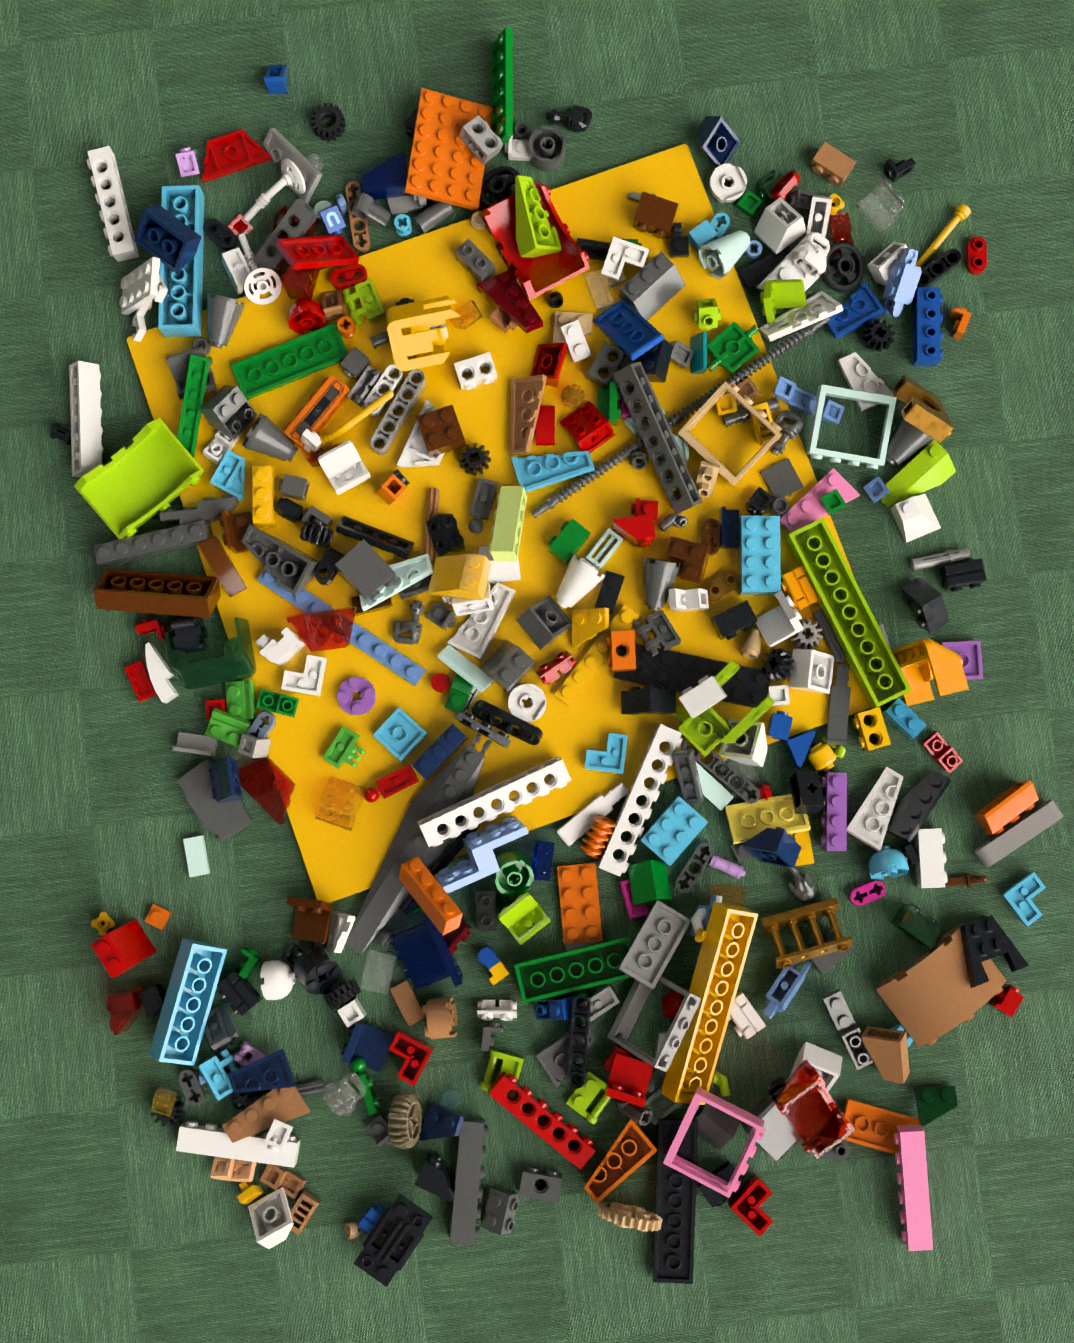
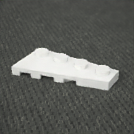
(816, 309)
(481, 627)

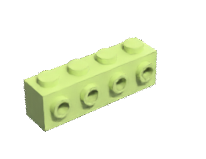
(508, 524)

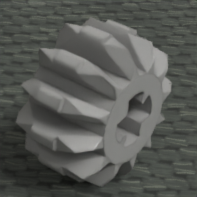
(812, 631)

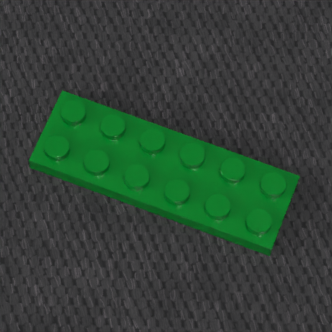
(502, 85)
(290, 361)

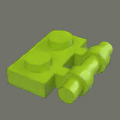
(369, 300)

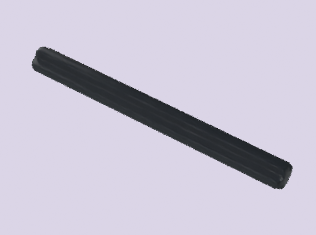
(442, 863)

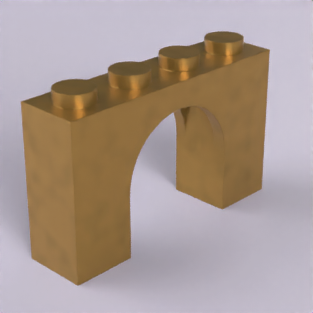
(923, 409)

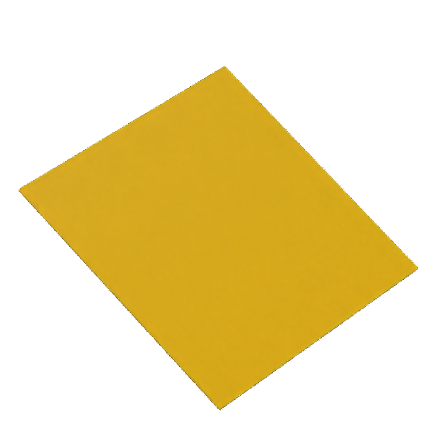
(424, 269)

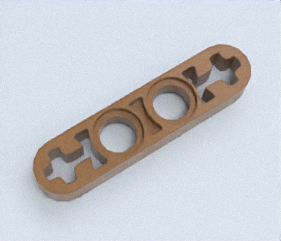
(354, 219)

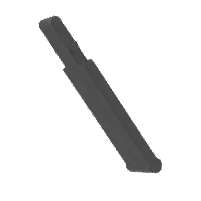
(839, 707)

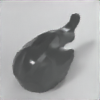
(803, 886)

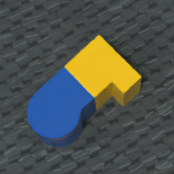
(489, 958)

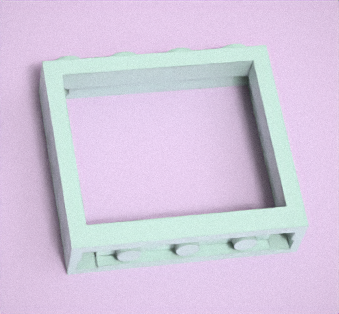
(836, 457)

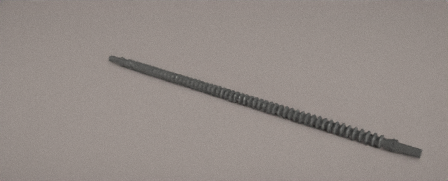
(551, 502)

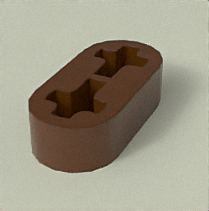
(716, 535)

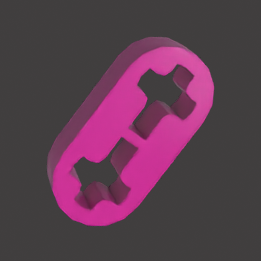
(869, 897)

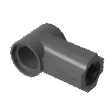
(366, 208)
(639, 1114)

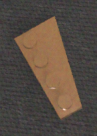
(277, 1104)

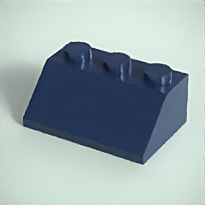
(166, 237)

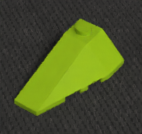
(533, 230)
(923, 473)

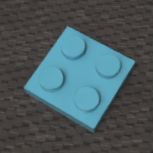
(400, 734)

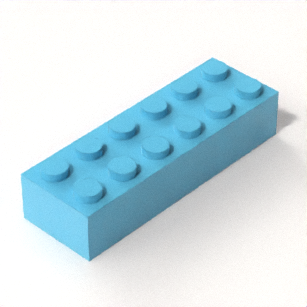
(187, 1002)

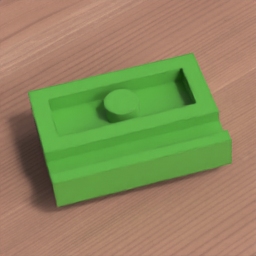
(241, 699)
(227, 727)

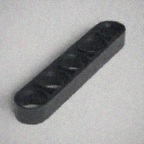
(575, 1049)

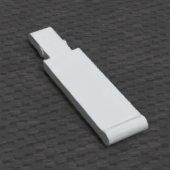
(599, 806)

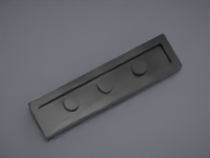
(375, 537)

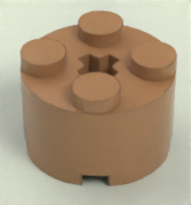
(440, 1018)

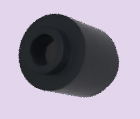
(288, 510)

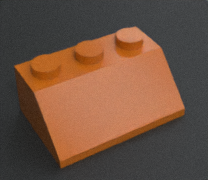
(1007, 807)

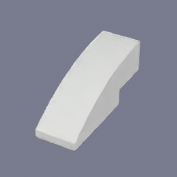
(159, 674)

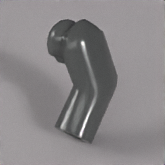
(673, 520)

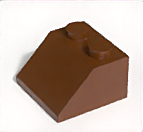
(655, 215)

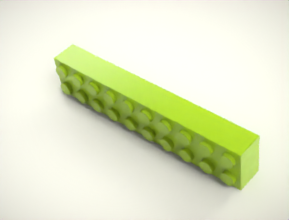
(848, 614)

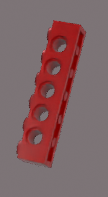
(577, 1155)

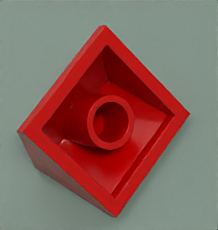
(550, 362)

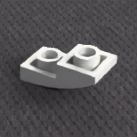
(218, 447)

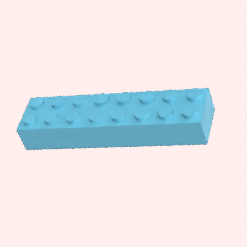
(182, 306)

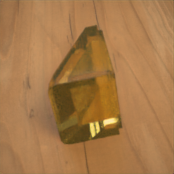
(163, 1101)

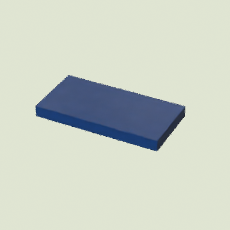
(628, 330)

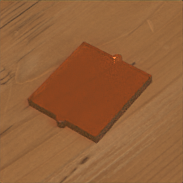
(731, 894)

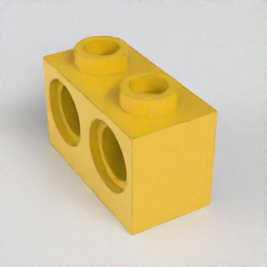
(877, 728)

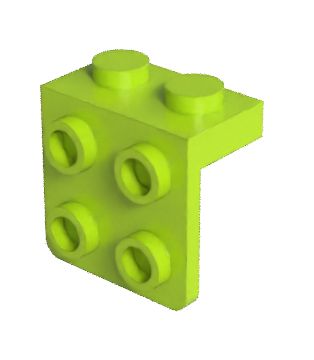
(782, 294)
(524, 917)

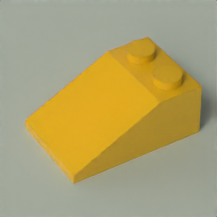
(460, 576)

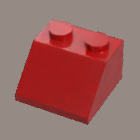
(636, 530)

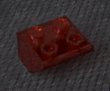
(124, 1009)

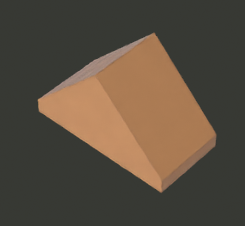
(333, 305)

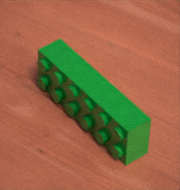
(572, 969)

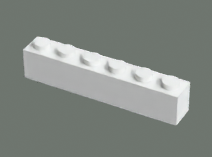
(85, 417)
(215, 1142)

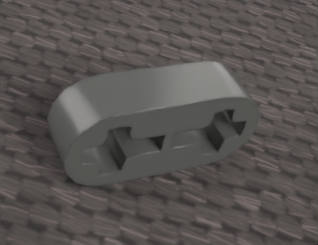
(187, 1088)

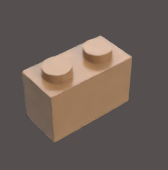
(832, 164)

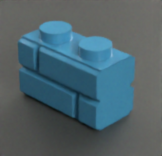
(903, 718)

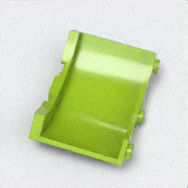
(140, 479)

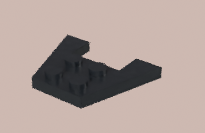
(986, 940)

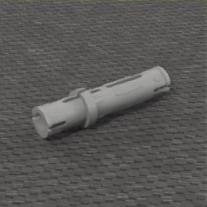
(941, 558)

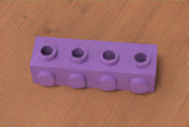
(834, 812)

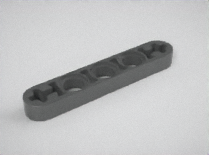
(725, 779)

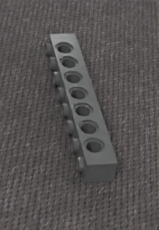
(658, 428)

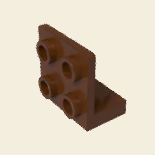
(235, 528)
(311, 919)

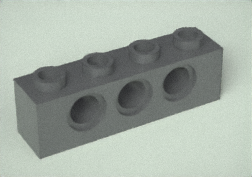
(306, 218)

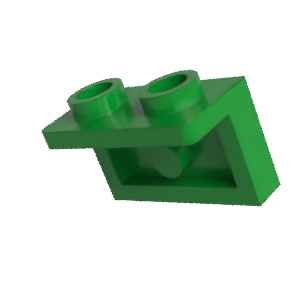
(607, 402)

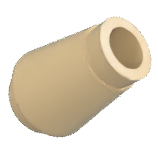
(752, 645)

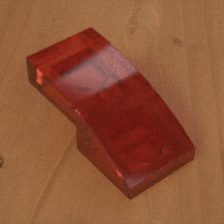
(840, 229)

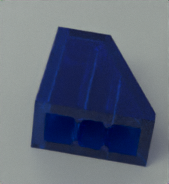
(387, 179)

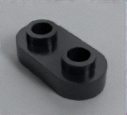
(221, 235)

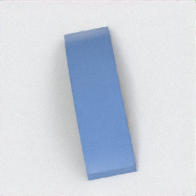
(804, 401)

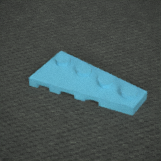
(550, 469)

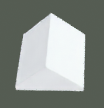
(501, 571)

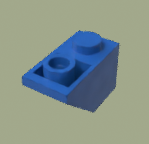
(554, 1008)

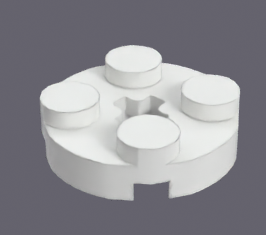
(731, 173)
(524, 692)

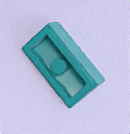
(699, 360)

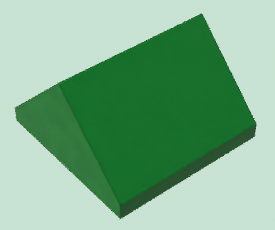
(649, 882)

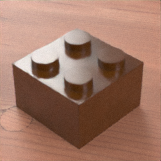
(441, 431)

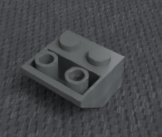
(229, 411)

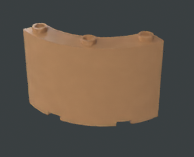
(937, 990)

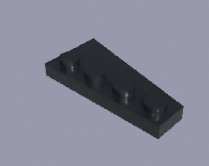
(915, 807)

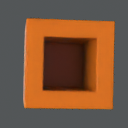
(391, 489)

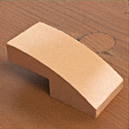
(232, 1170)

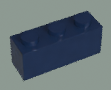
(439, 751)

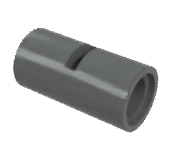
(433, 216)

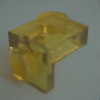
(469, 315)

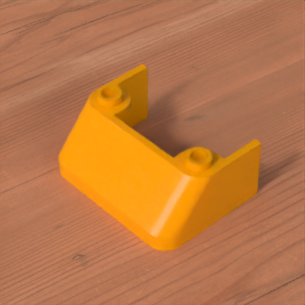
(929, 660)

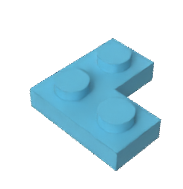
(612, 759)
(1020, 897)

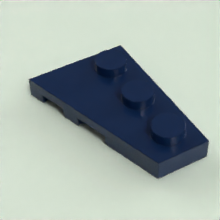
(264, 1074)

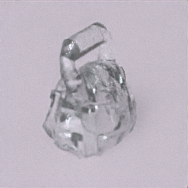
(342, 1096)

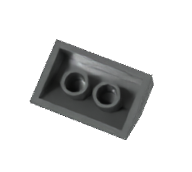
(652, 286)

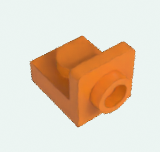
(962, 318)

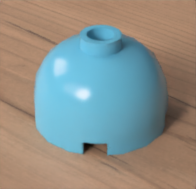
(887, 863)

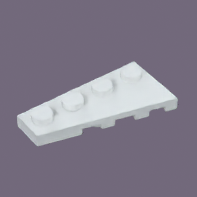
(875, 812)

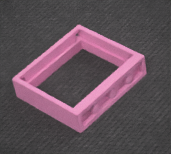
(699, 1174)

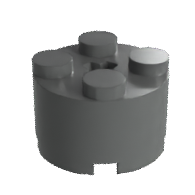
(544, 158)

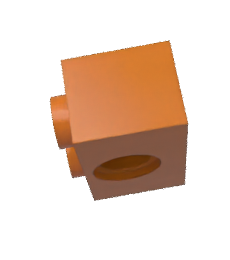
(627, 640)

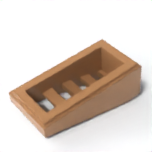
(312, 1200)

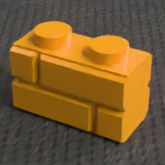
(799, 588)

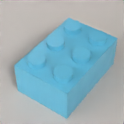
(673, 831)

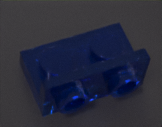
(542, 860)

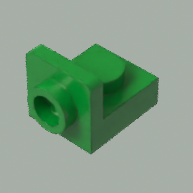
(248, 966)

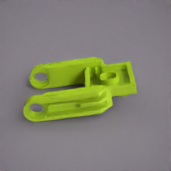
(711, 728)

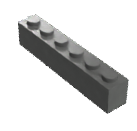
(152, 543)
(467, 1182)

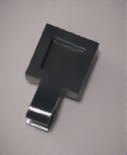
(677, 244)

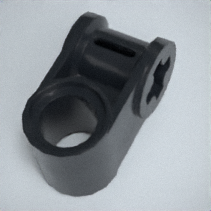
(327, 565)

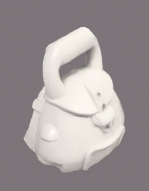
(811, 256)

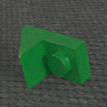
(459, 694)

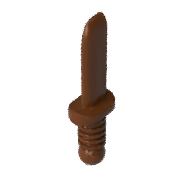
(966, 880)

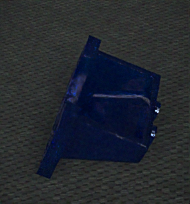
(426, 955)

